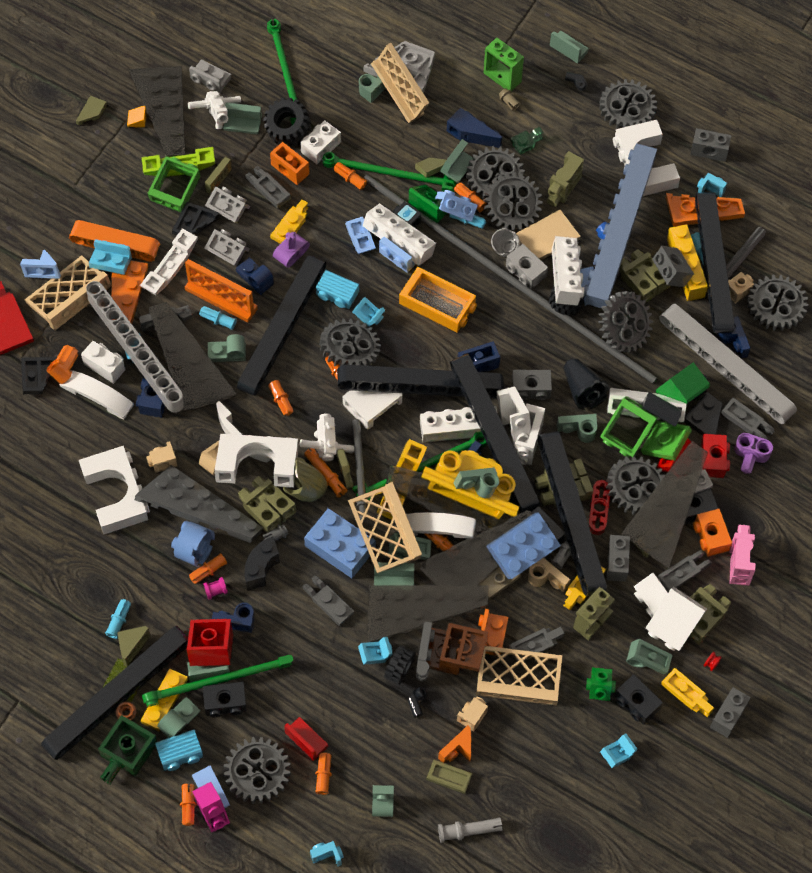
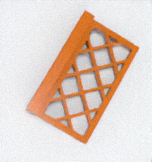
(219, 291)

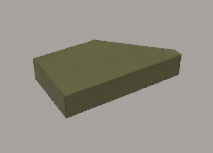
(92, 110)
(430, 166)
(344, 467)

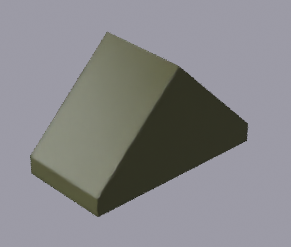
(131, 642)

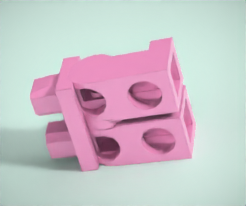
(740, 567)

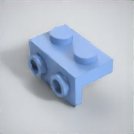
(456, 206)
(396, 254)

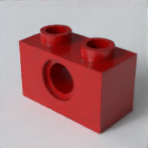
(716, 445)

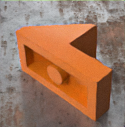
(460, 743)

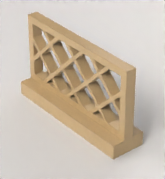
(397, 81)
(77, 299)
(402, 526)
(514, 692)

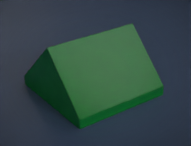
(424, 200)
(685, 384)

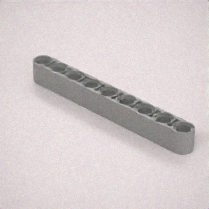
(136, 353)
(728, 364)

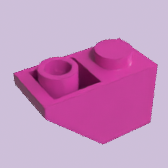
(211, 806)

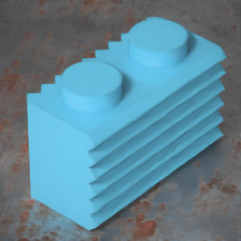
(337, 289)
(179, 750)

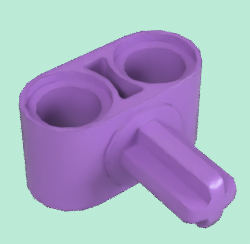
(291, 249)
(751, 452)

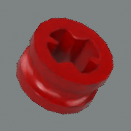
(712, 661)

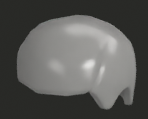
(505, 242)

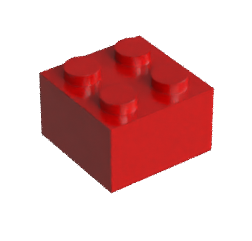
(210, 642)

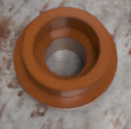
(126, 706)

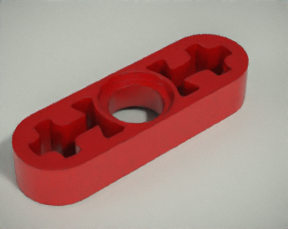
(603, 514)

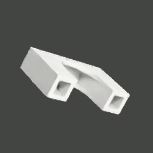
(646, 134)
(235, 448)
(116, 464)

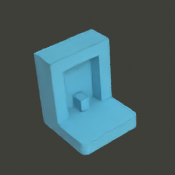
(712, 184)
(368, 312)
(375, 651)
(619, 751)
(322, 851)

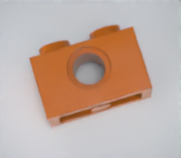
(289, 163)
(713, 522)

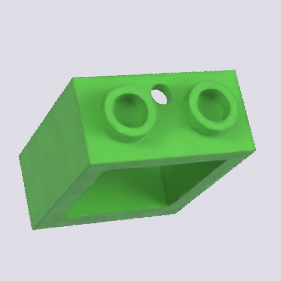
(493, 68)
(167, 200)
(637, 409)

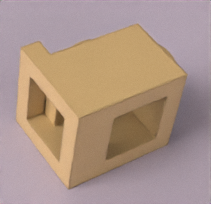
(740, 286)
(162, 458)
(473, 713)

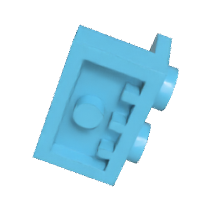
(110, 257)

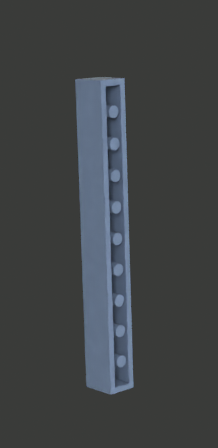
(620, 227)

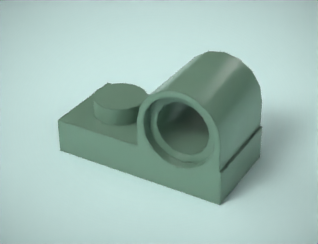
(370, 87)
(231, 350)
(579, 423)
(483, 480)
(424, 545)
(644, 654)
(178, 718)
(383, 801)

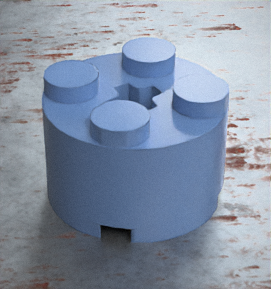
(193, 543)

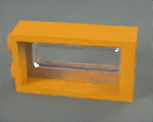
(438, 299)

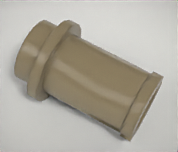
(509, 99)

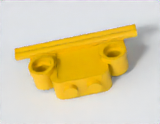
(447, 470)

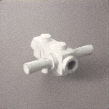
(216, 106)
(326, 443)

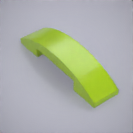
(202, 159)

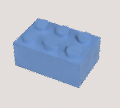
(338, 543)
(523, 545)

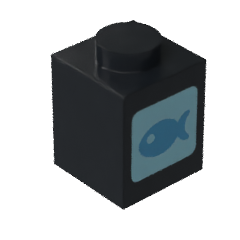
(408, 214)

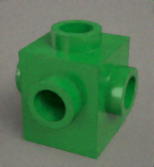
(600, 684)

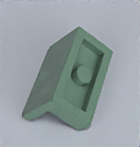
(568, 46)
(243, 118)
(457, 162)
(398, 575)
(202, 672)

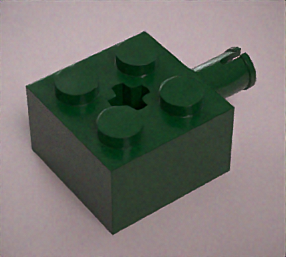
(128, 759)

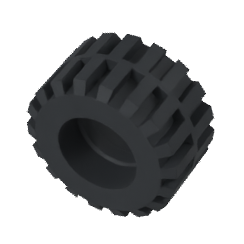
(285, 109)

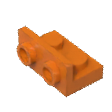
(496, 629)

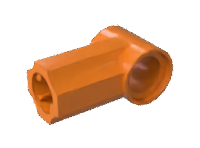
(61, 367)

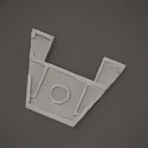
(417, 60)

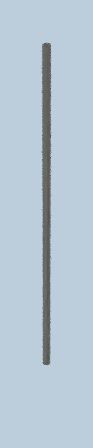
(516, 283)

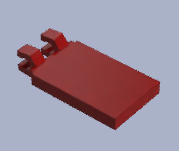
(13, 328)

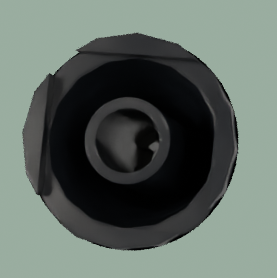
(585, 385)

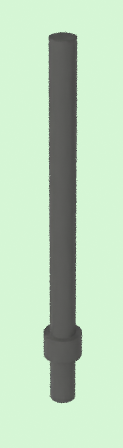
(359, 466)

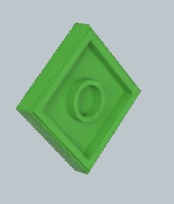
(666, 440)

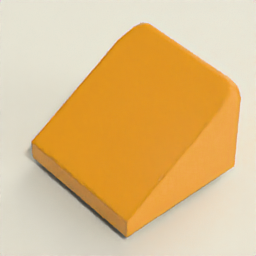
(137, 117)

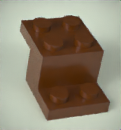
(457, 649)

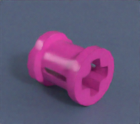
(215, 588)

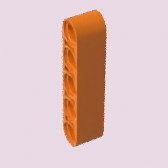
(141, 246)

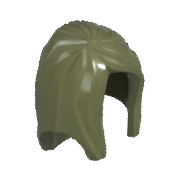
(309, 481)

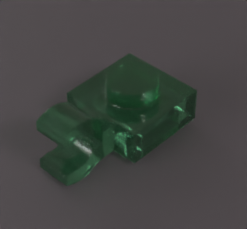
(525, 141)

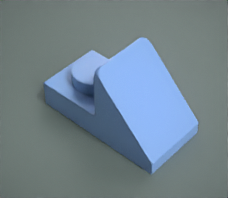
(42, 268)

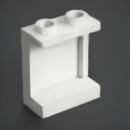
(369, 405)
(514, 412)
(527, 450)
(675, 619)

